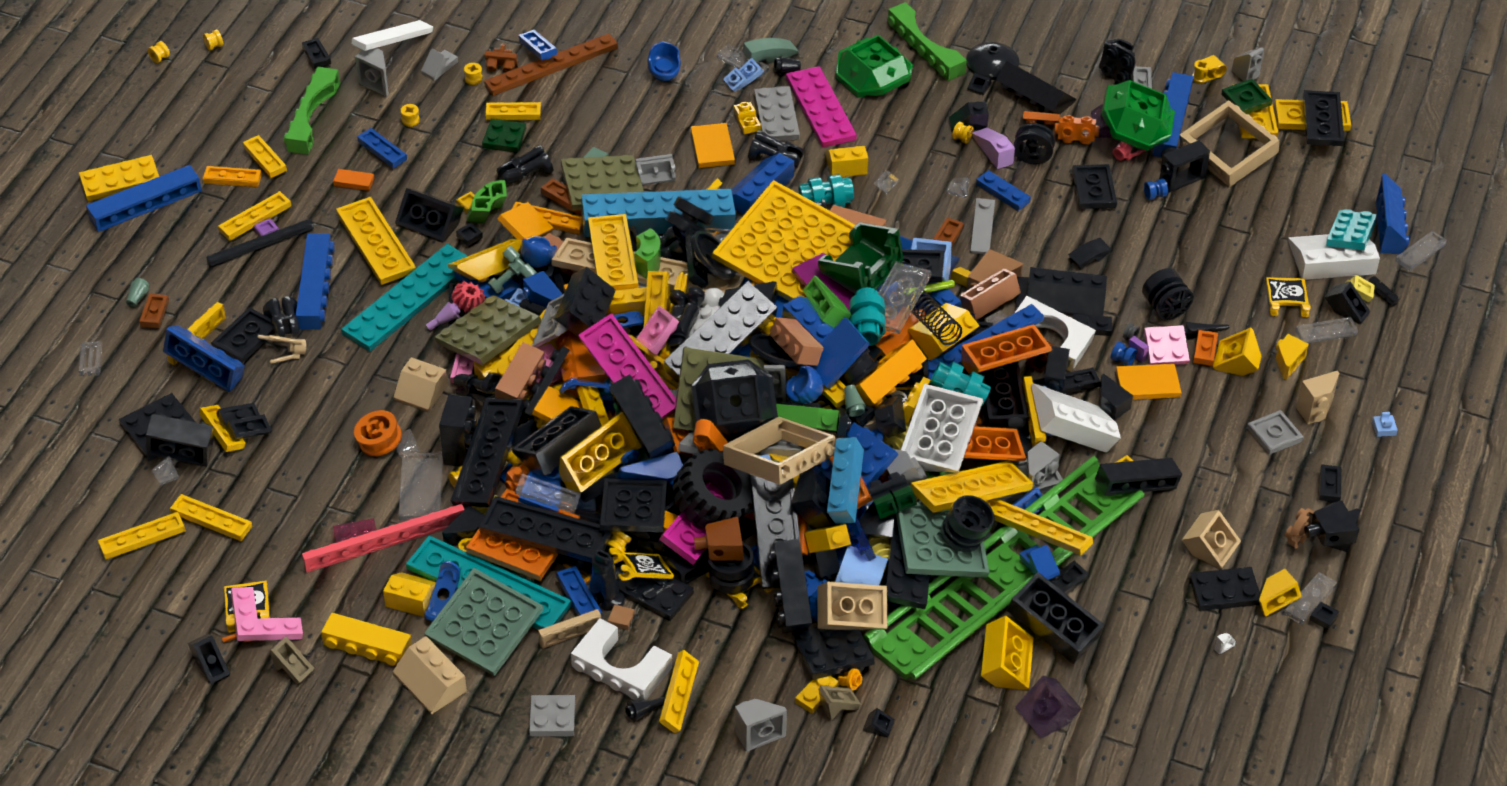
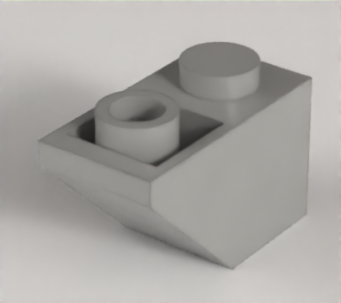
(1248, 64)
(1041, 462)

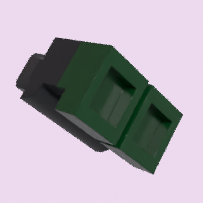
(893, 490)

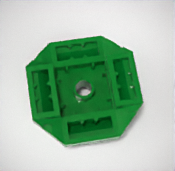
(872, 67)
(1137, 114)

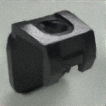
(1118, 60)

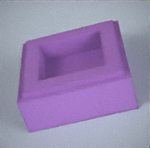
(265, 227)
(1142, 348)

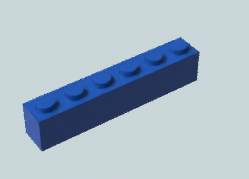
(1178, 95)
(143, 198)
(314, 280)

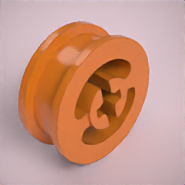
(374, 426)

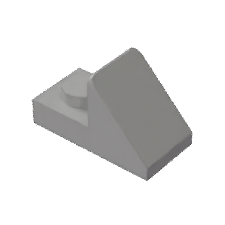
(438, 63)

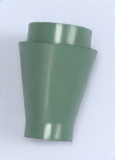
(137, 291)
(853, 401)

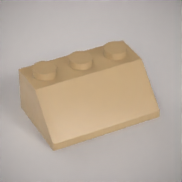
(430, 675)

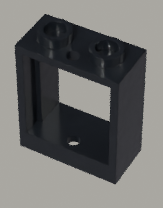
(1196, 154)

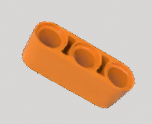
(707, 436)

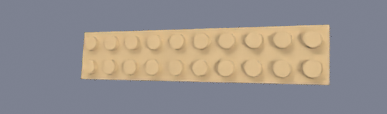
(579, 254)

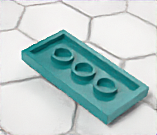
(1351, 229)

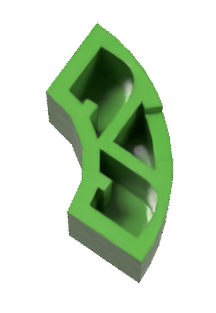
(485, 200)
(648, 252)

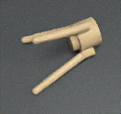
(296, 346)

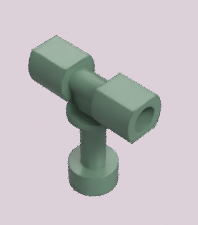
(516, 267)

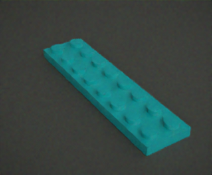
(403, 300)
(434, 552)

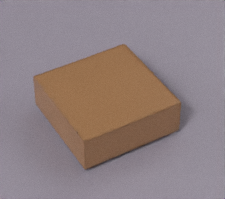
(621, 617)

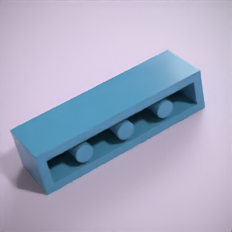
(845, 480)

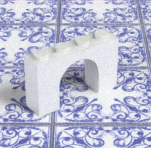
(1075, 334)
(636, 681)

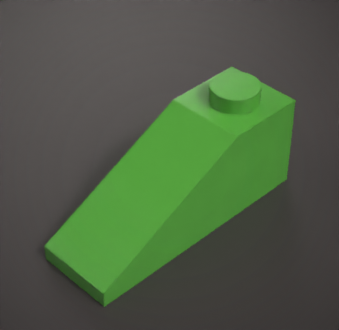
(825, 302)
(810, 416)

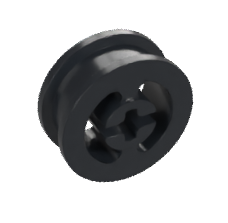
(1036, 137)
(859, 369)

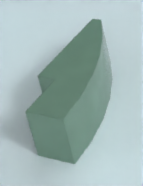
(768, 49)

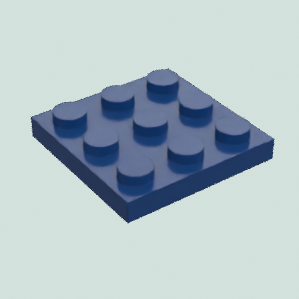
(876, 455)

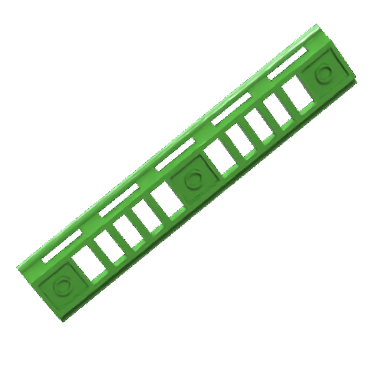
(912, 656)

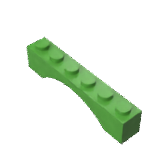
(946, 61)
(322, 86)

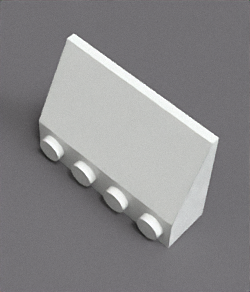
(1321, 261)
(1074, 419)
(941, 428)

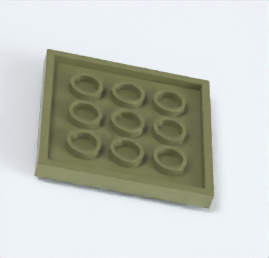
(599, 176)
(487, 329)
(692, 365)

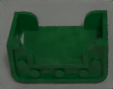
(867, 260)

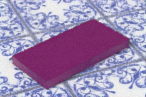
(805, 272)

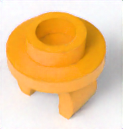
(852, 679)

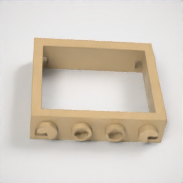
(1217, 166)
(741, 451)

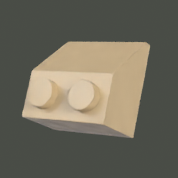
(420, 384)
(1316, 397)
(1211, 539)

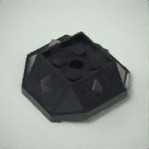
(734, 378)

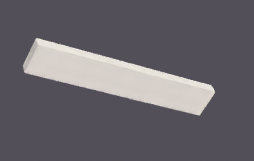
(392, 35)

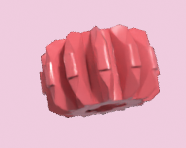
(467, 296)

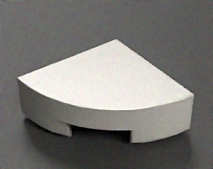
(1224, 643)

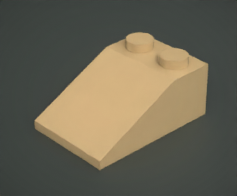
(851, 606)

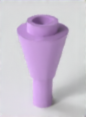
(448, 313)

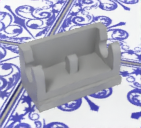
(656, 169)

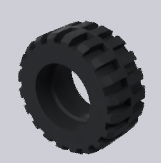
(699, 502)

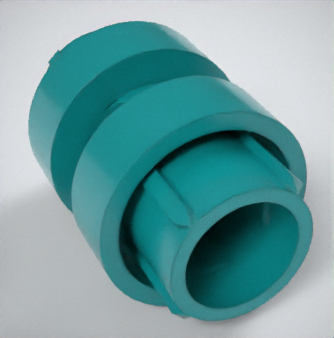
(835, 191)
(868, 314)
(953, 379)

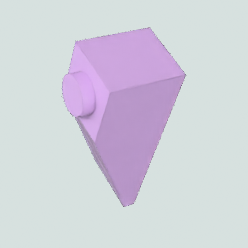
(995, 146)

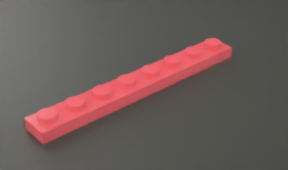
(380, 539)

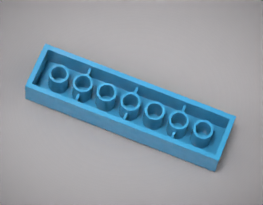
(650, 209)

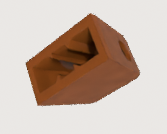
(722, 540)

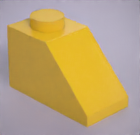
(1290, 354)
(827, 538)
(1278, 592)

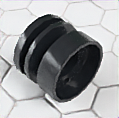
(1167, 294)
(967, 523)

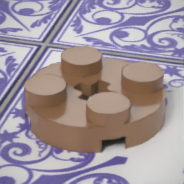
(1296, 532)

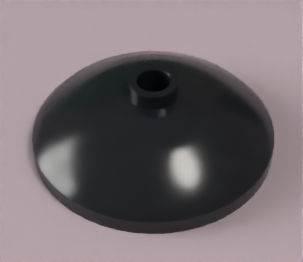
(989, 58)
(703, 247)
(770, 352)

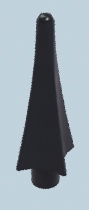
(1192, 329)

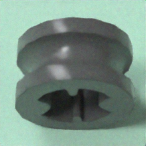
(1131, 331)

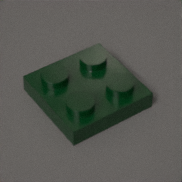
(1247, 96)
(504, 135)

